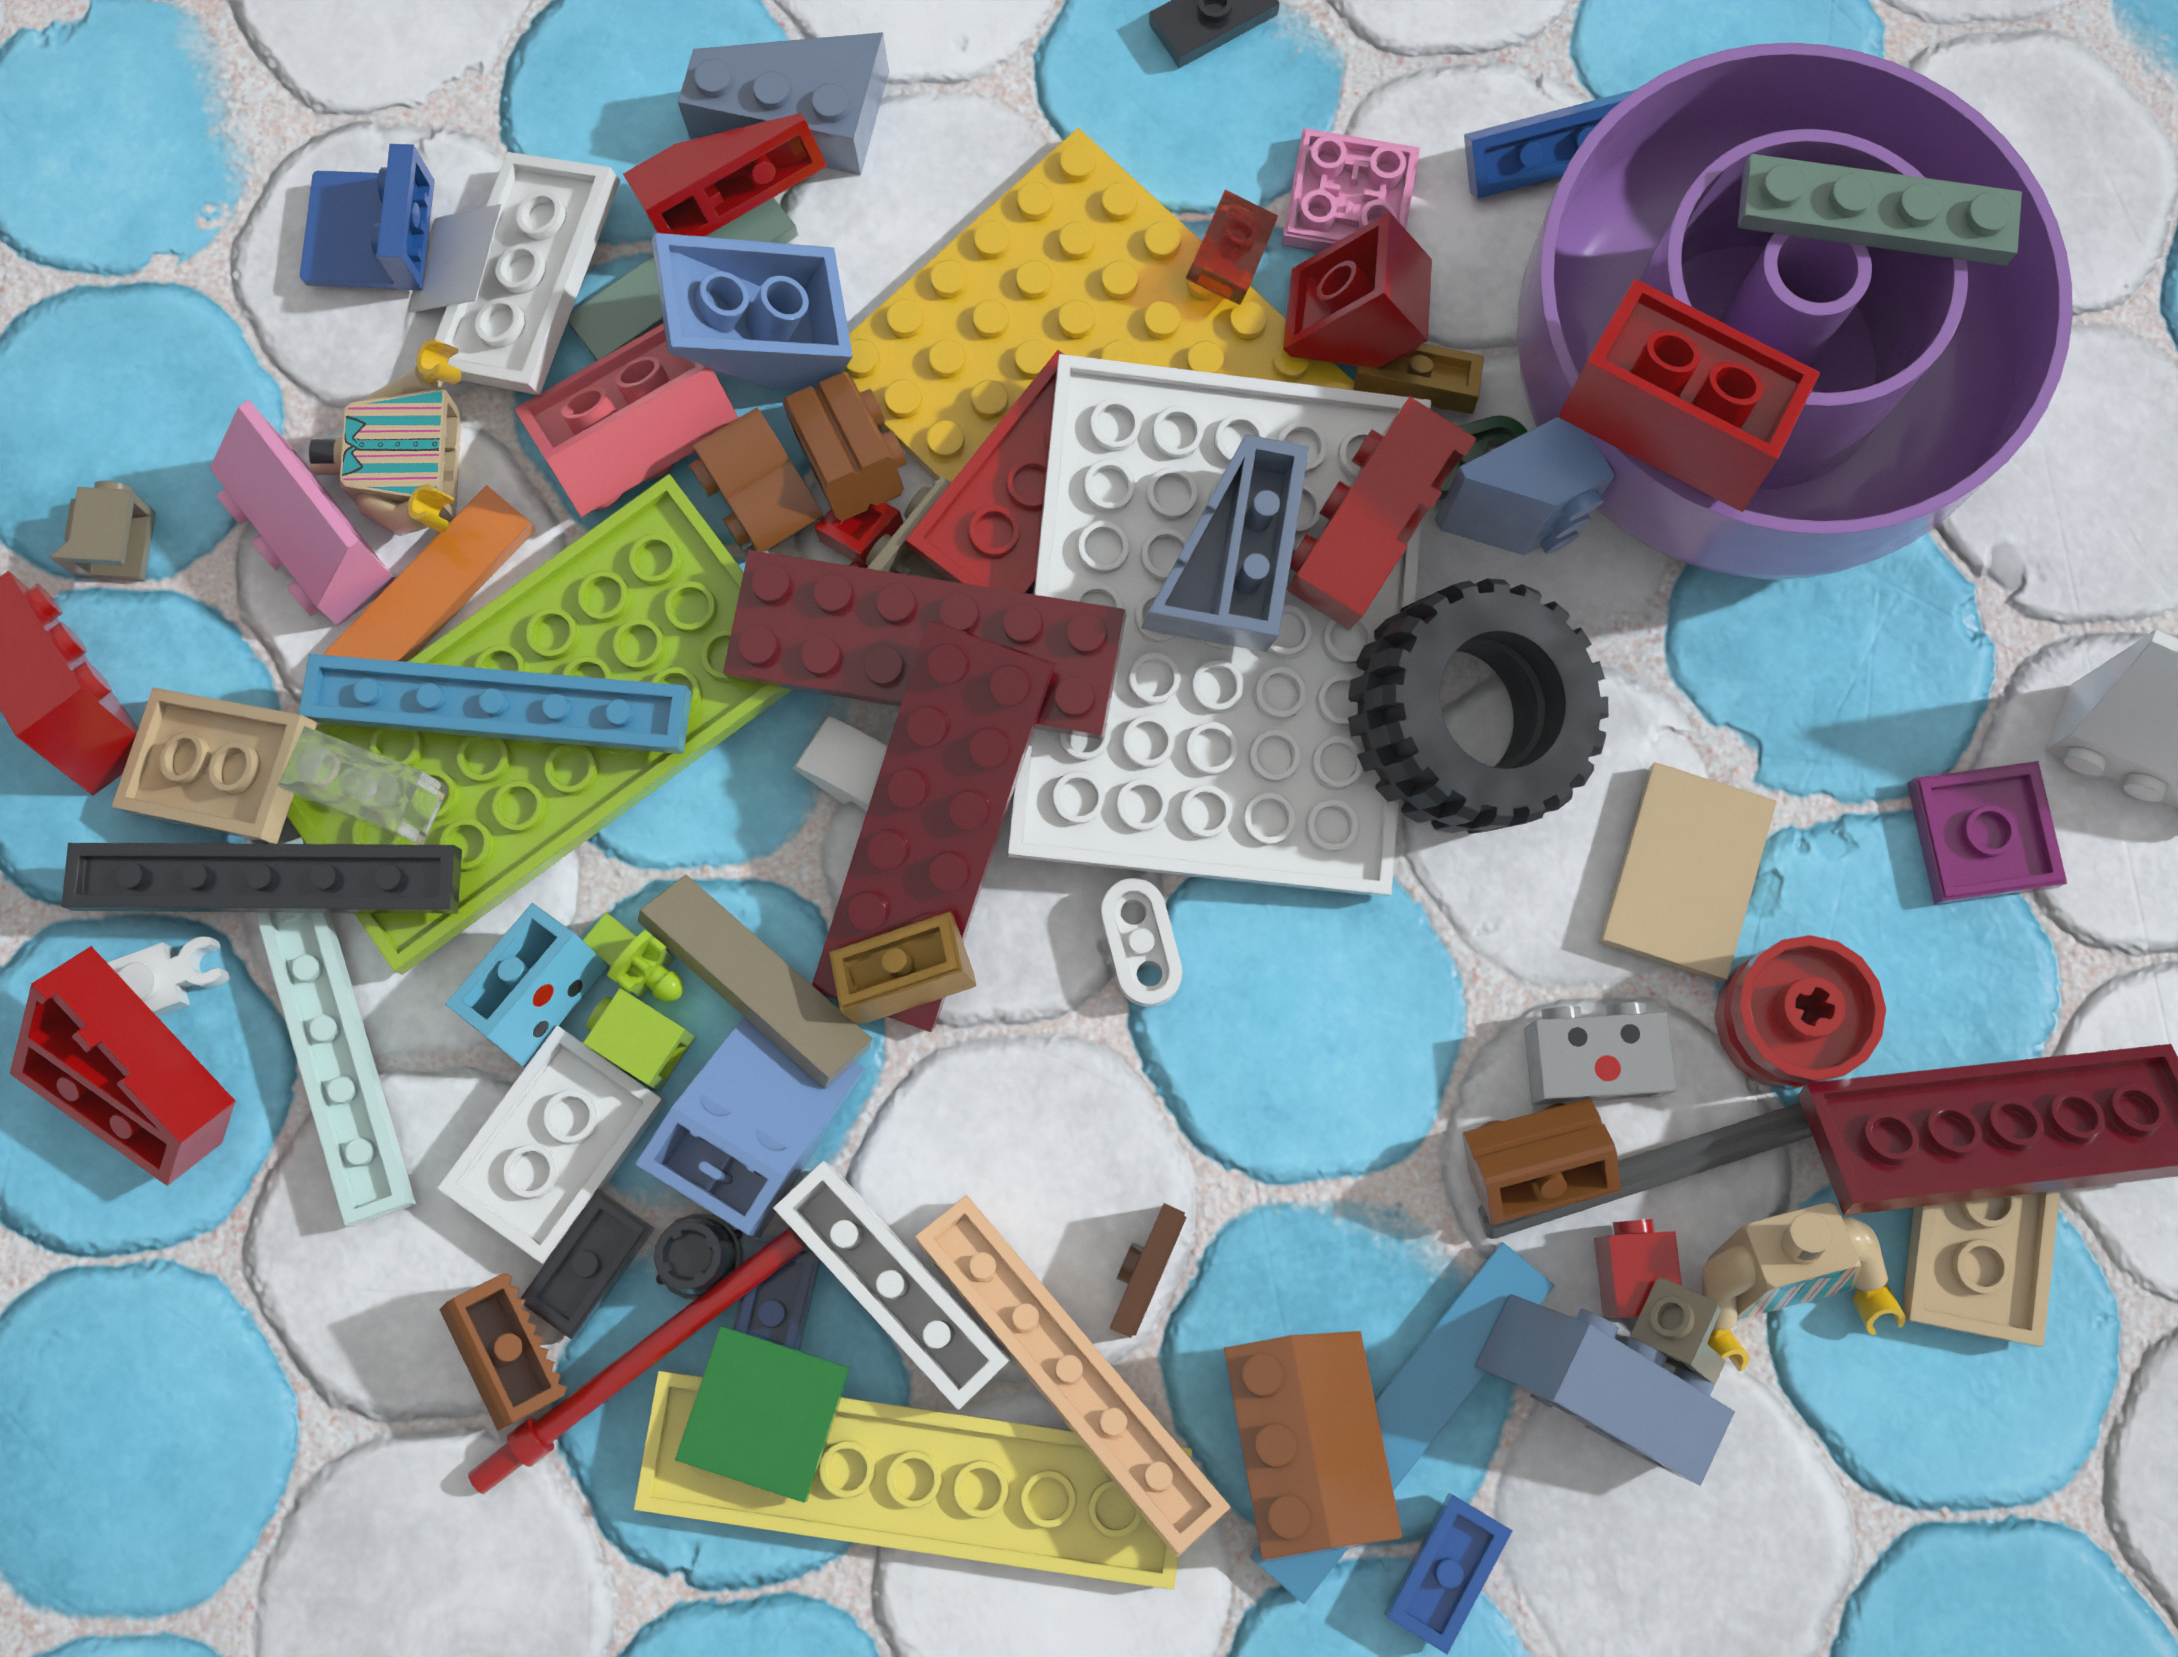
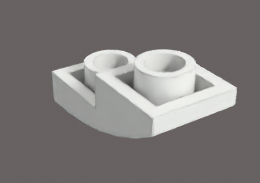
(842, 762)

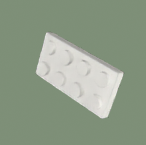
(532, 271)

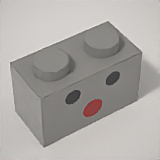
(1599, 1056)

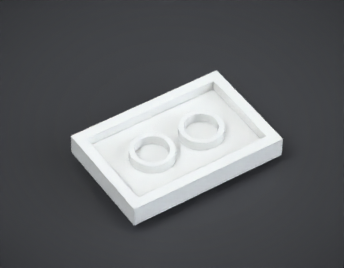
(551, 1144)

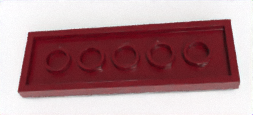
(862, 627)
(939, 794)
(1997, 1128)

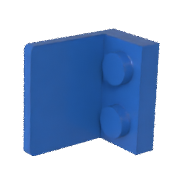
(369, 225)

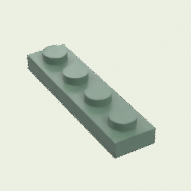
(1880, 209)

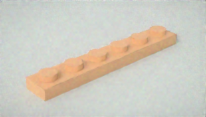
(1073, 1376)

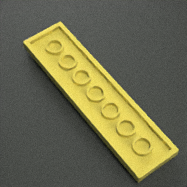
(925, 1487)

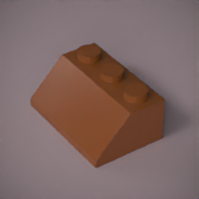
(1312, 1444)

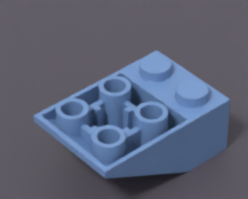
(745, 1129)

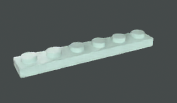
(336, 1064)

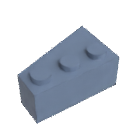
(826, 79)
(1239, 555)

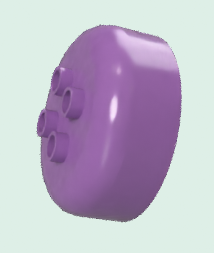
(1920, 356)

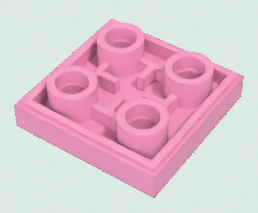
(1345, 186)

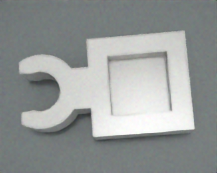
(162, 976)

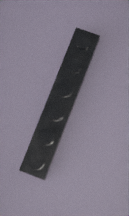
(262, 878)

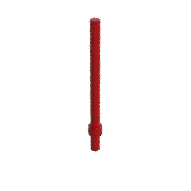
(535, 1437)

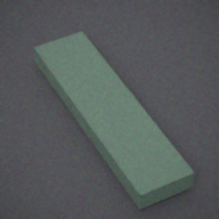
(633, 302)

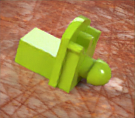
(636, 961)

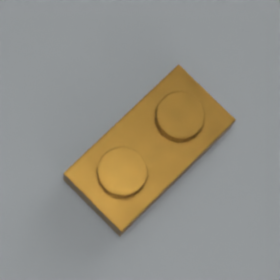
(1430, 373)

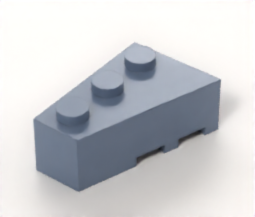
(1609, 1385)

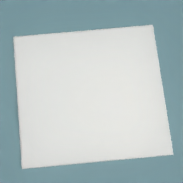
(456, 258)

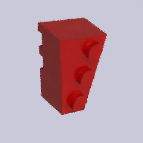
(54, 692)
(118, 1069)

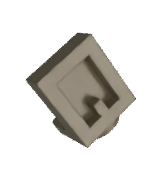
(1679, 1326)

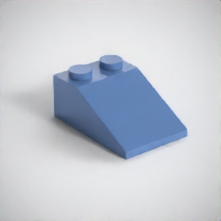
(753, 308)

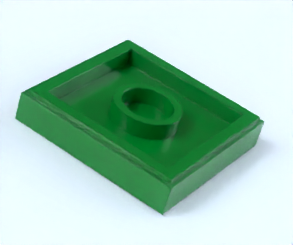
(763, 1414)

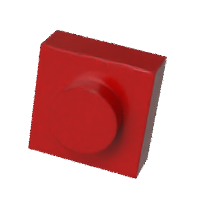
(859, 533)

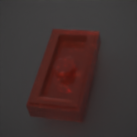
(1232, 247)

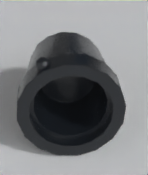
(696, 1254)

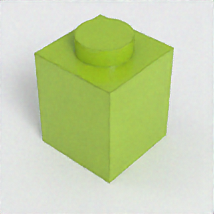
(637, 1038)

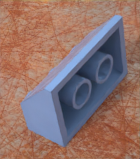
(1528, 491)

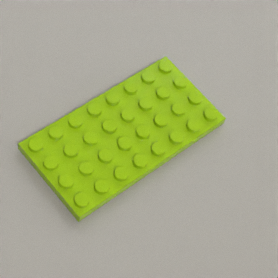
(626, 601)

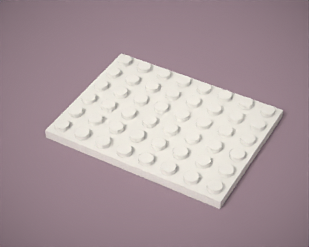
(1208, 748)

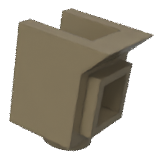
(107, 533)

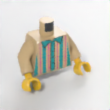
(401, 447)
(1792, 1263)

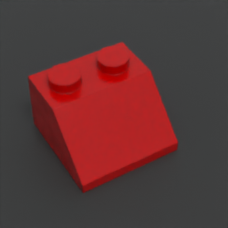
(1361, 298)

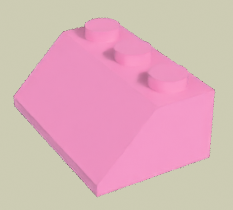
(295, 519)

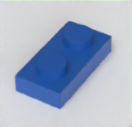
(1447, 1573)

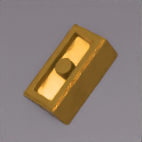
(901, 969)

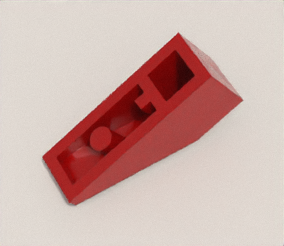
(723, 175)

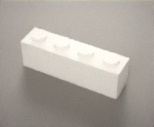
(892, 1284)

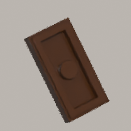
(1144, 1269)

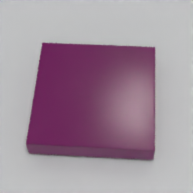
(1986, 833)

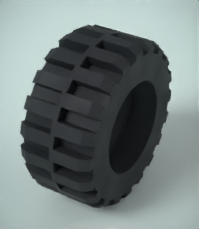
(1549, 688)

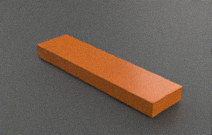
(437, 582)

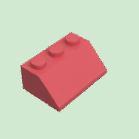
(624, 419)

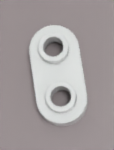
(1142, 943)

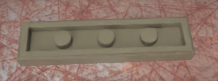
(755, 980)

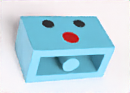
(527, 984)

